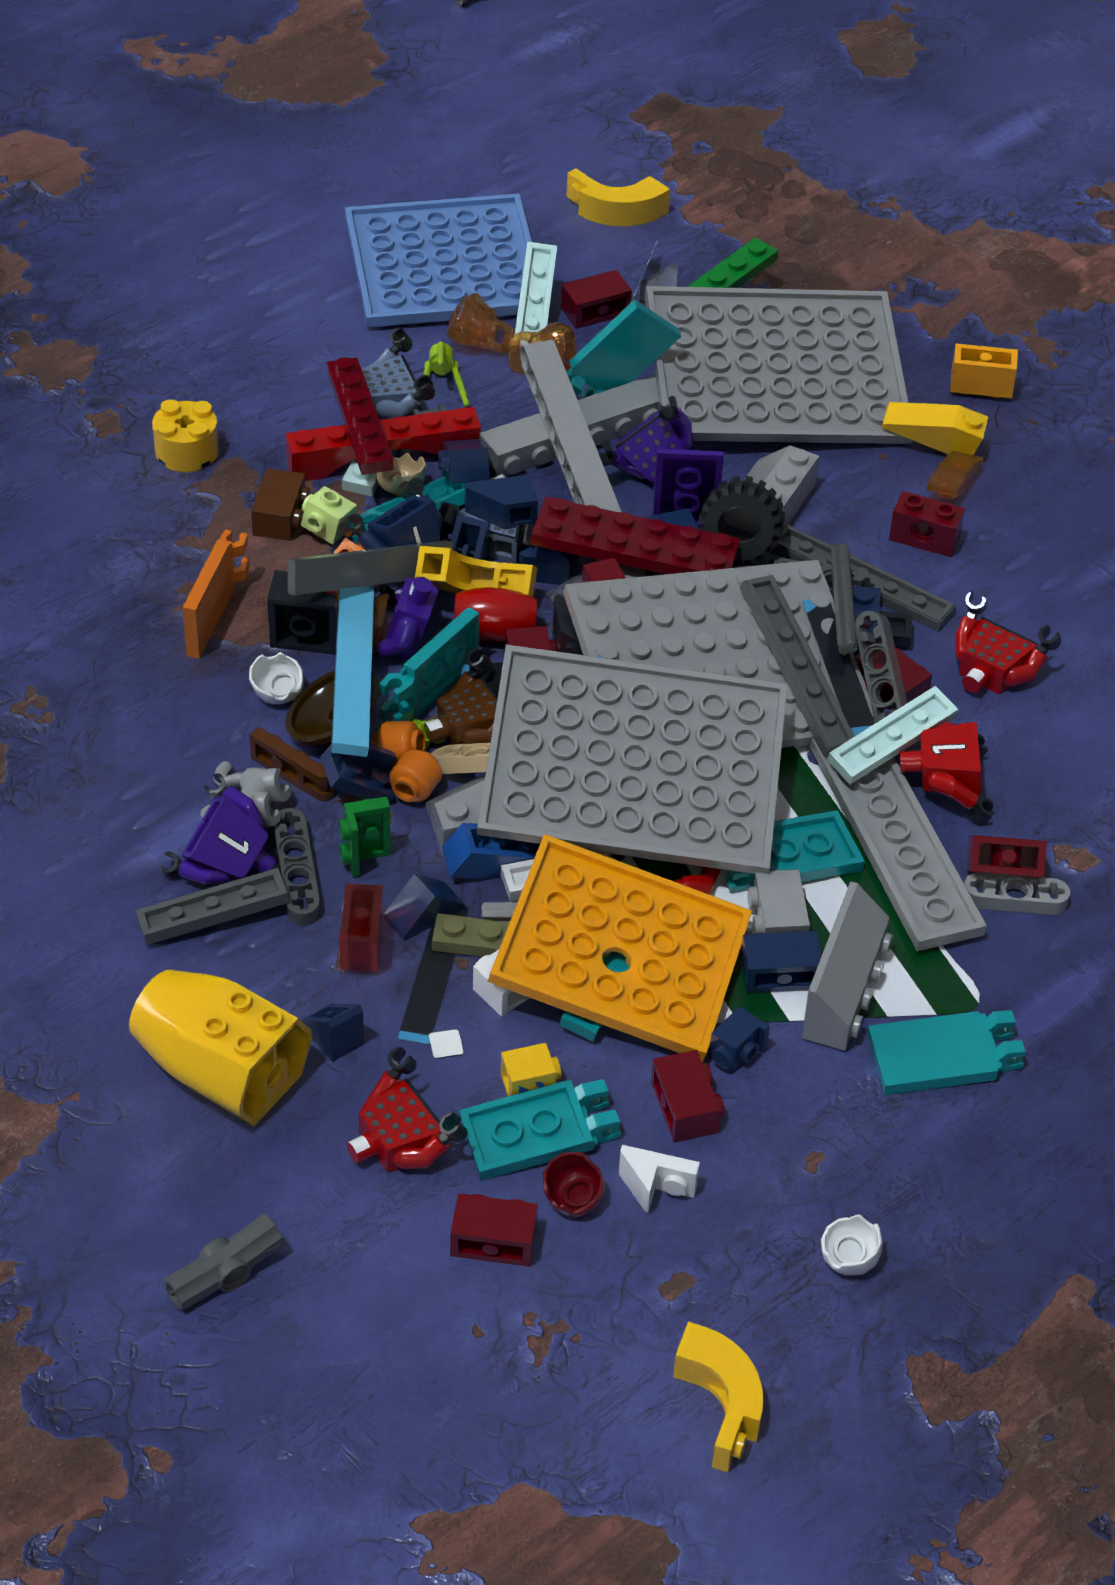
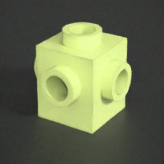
(325, 512)

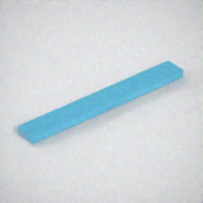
(353, 672)

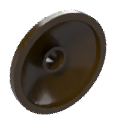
(311, 713)

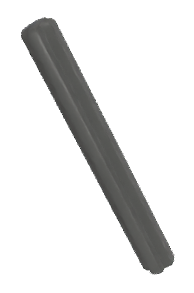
(843, 599)

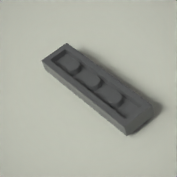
(212, 906)

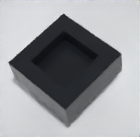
(901, 627)

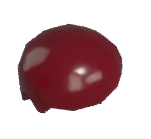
(573, 1184)

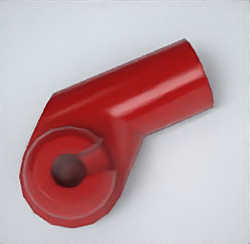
(703, 882)

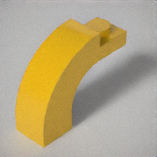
(618, 205)
(458, 572)
(729, 1374)

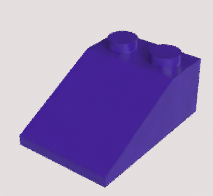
(685, 480)

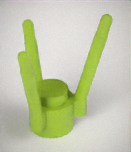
(441, 362)

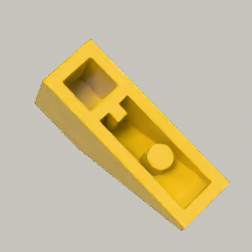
(937, 425)

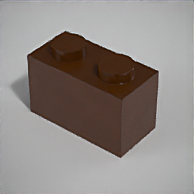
(279, 504)

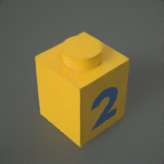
(528, 1069)

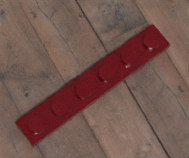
(359, 416)

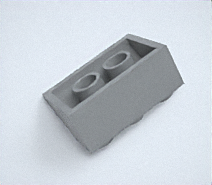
(787, 471)

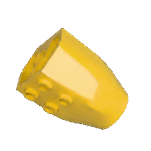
(221, 1040)

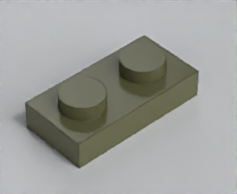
(467, 935)

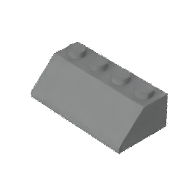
(846, 971)

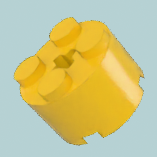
(185, 434)

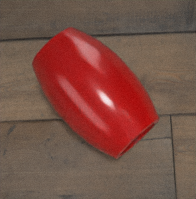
(497, 610)

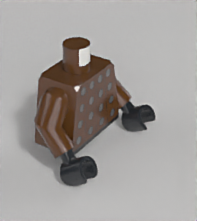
(468, 709)

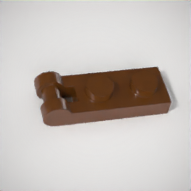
(294, 764)

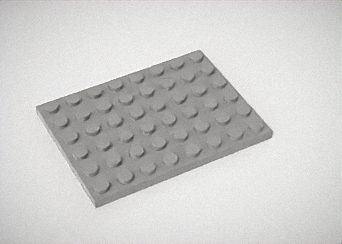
(780, 363)
(701, 625)
(634, 759)

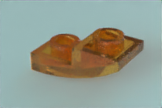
(953, 474)

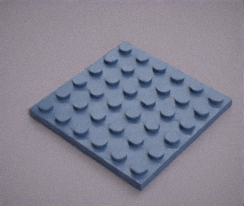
(429, 254)

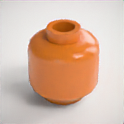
(399, 738)
(415, 776)

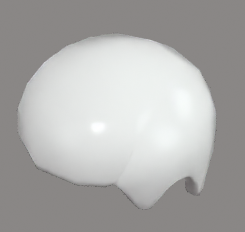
(276, 678)
(852, 1245)

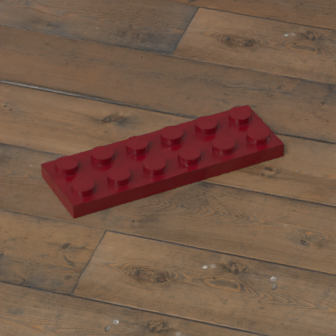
(630, 539)

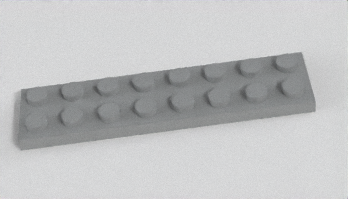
(906, 855)

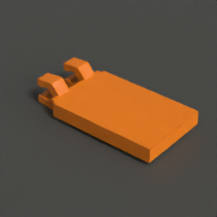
(213, 591)

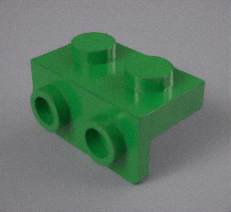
(365, 832)

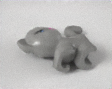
(258, 784)

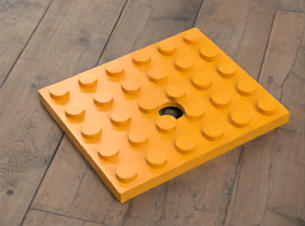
(671, 937)

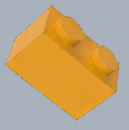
(983, 370)

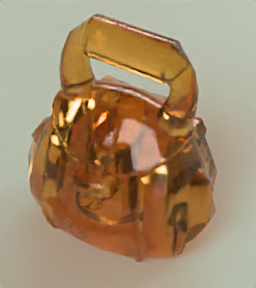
(477, 325)
(558, 332)

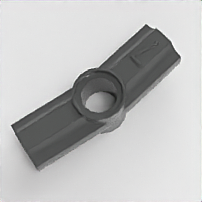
(223, 1263)

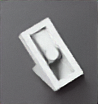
(649, 1170)

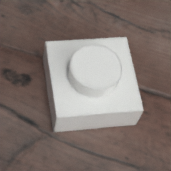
(514, 877)

